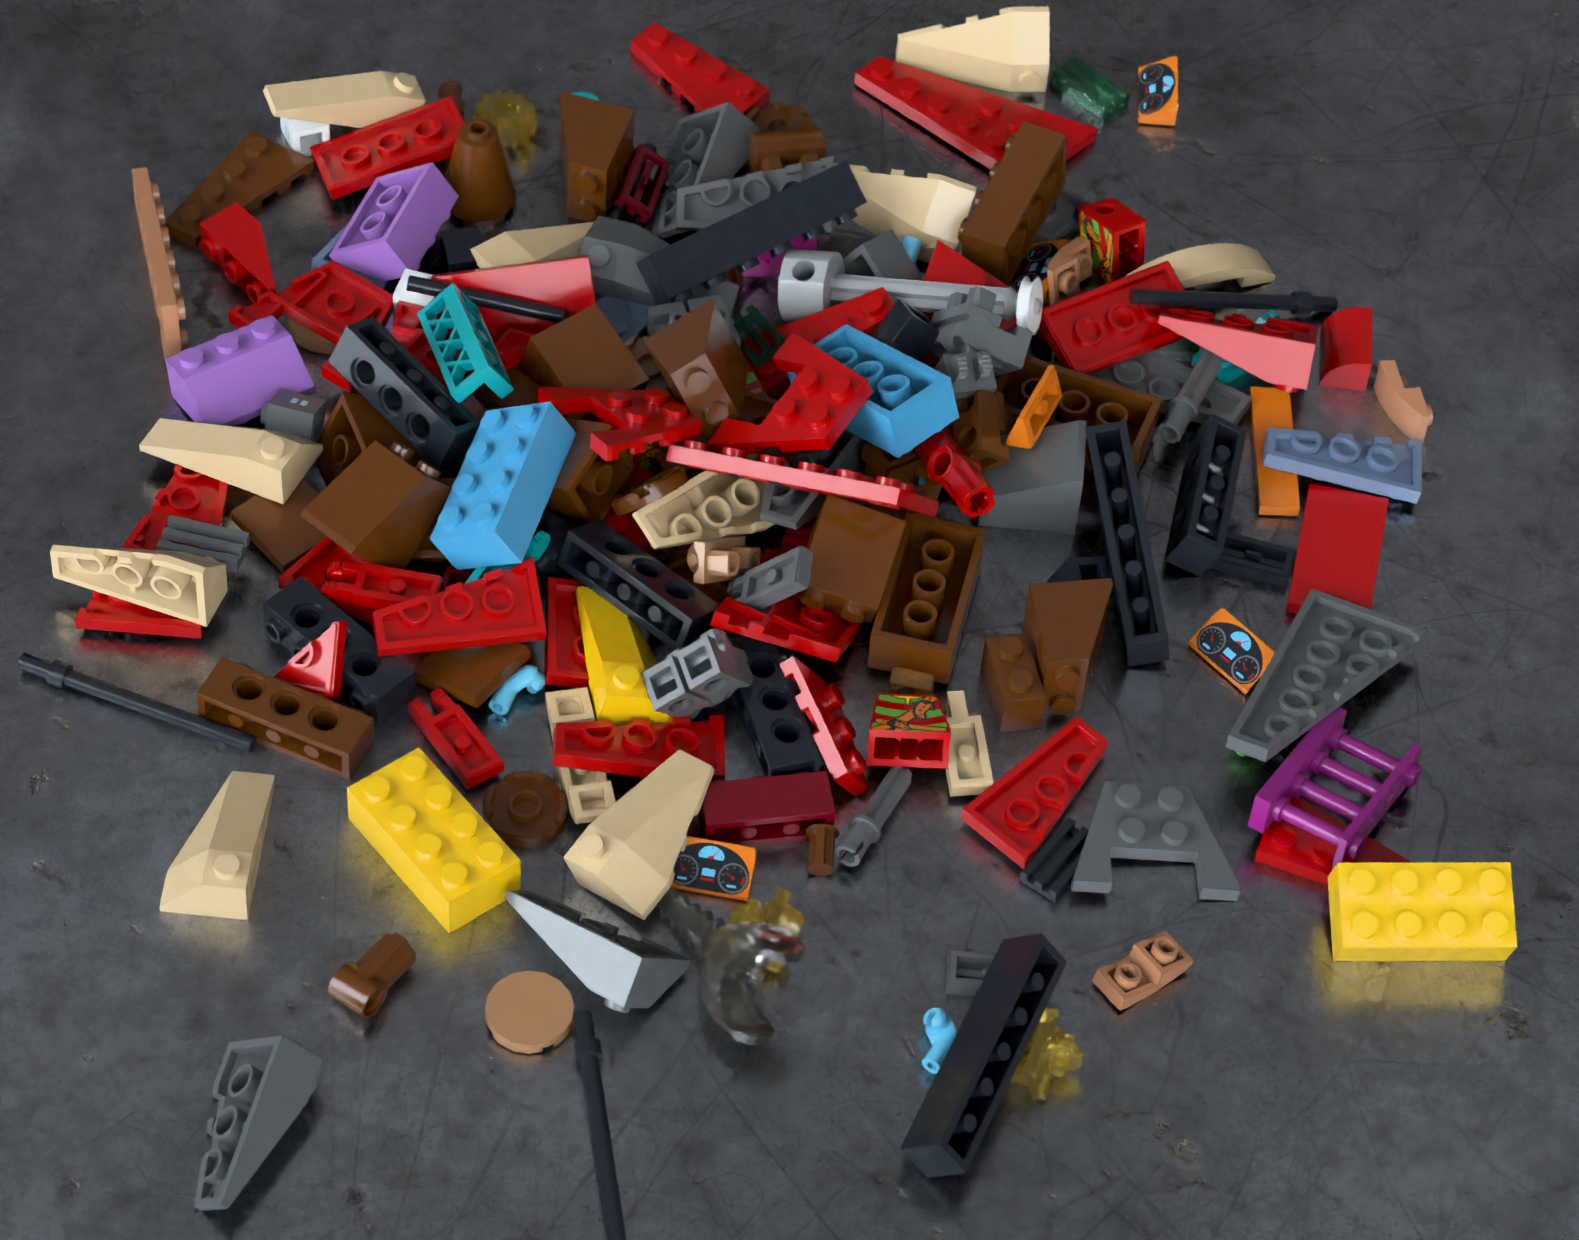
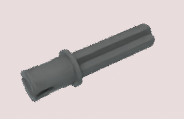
(1185, 406)
(867, 826)

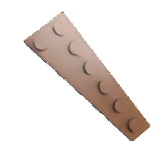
(161, 263)

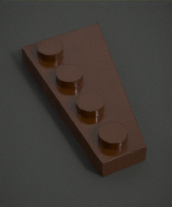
(245, 176)

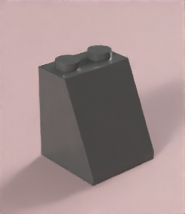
(1040, 484)

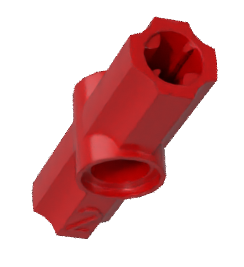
(956, 473)

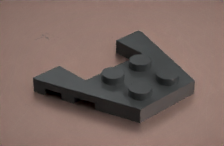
(1152, 825)

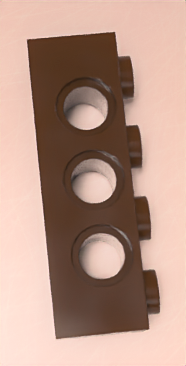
(287, 717)

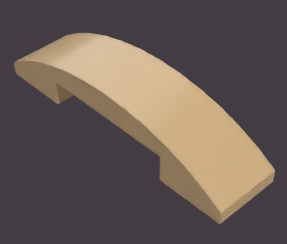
(1216, 263)
(586, 791)

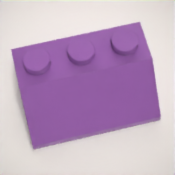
(396, 223)
(237, 372)

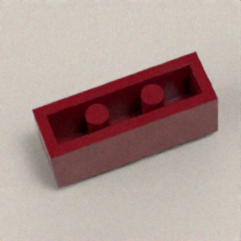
(766, 808)

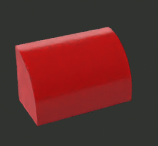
(1346, 349)

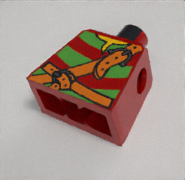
(1114, 237)
(908, 731)

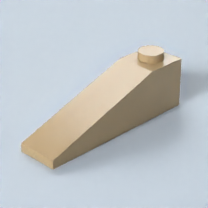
(993, 52)
(346, 99)
(913, 206)
(245, 457)
(704, 509)
(636, 842)

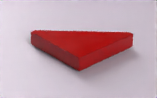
(319, 663)

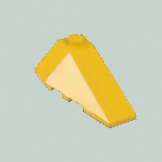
(614, 661)

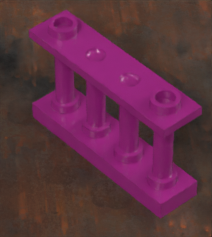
(1311, 757)

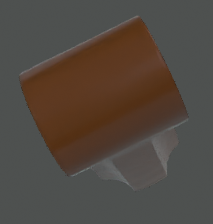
(366, 983)

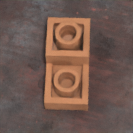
(1068, 269)
(1402, 404)
(1143, 972)

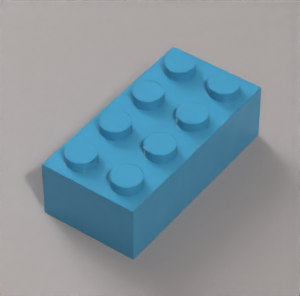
(907, 396)
(503, 486)

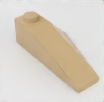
(531, 245)
(155, 579)
(223, 853)

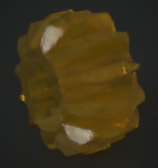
(510, 114)

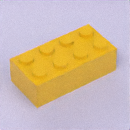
(433, 839)
(1422, 911)

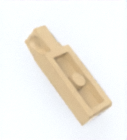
(968, 760)

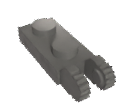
(774, 579)

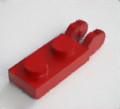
(376, 584)
(457, 739)

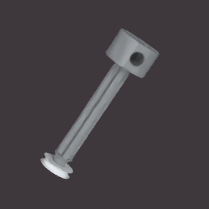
(818, 281)

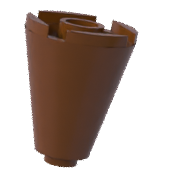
(480, 176)

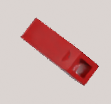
(239, 248)

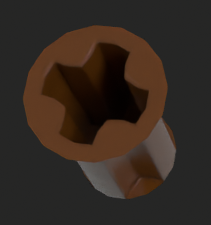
(821, 848)

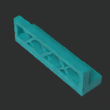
(468, 335)

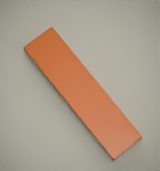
(1275, 489)

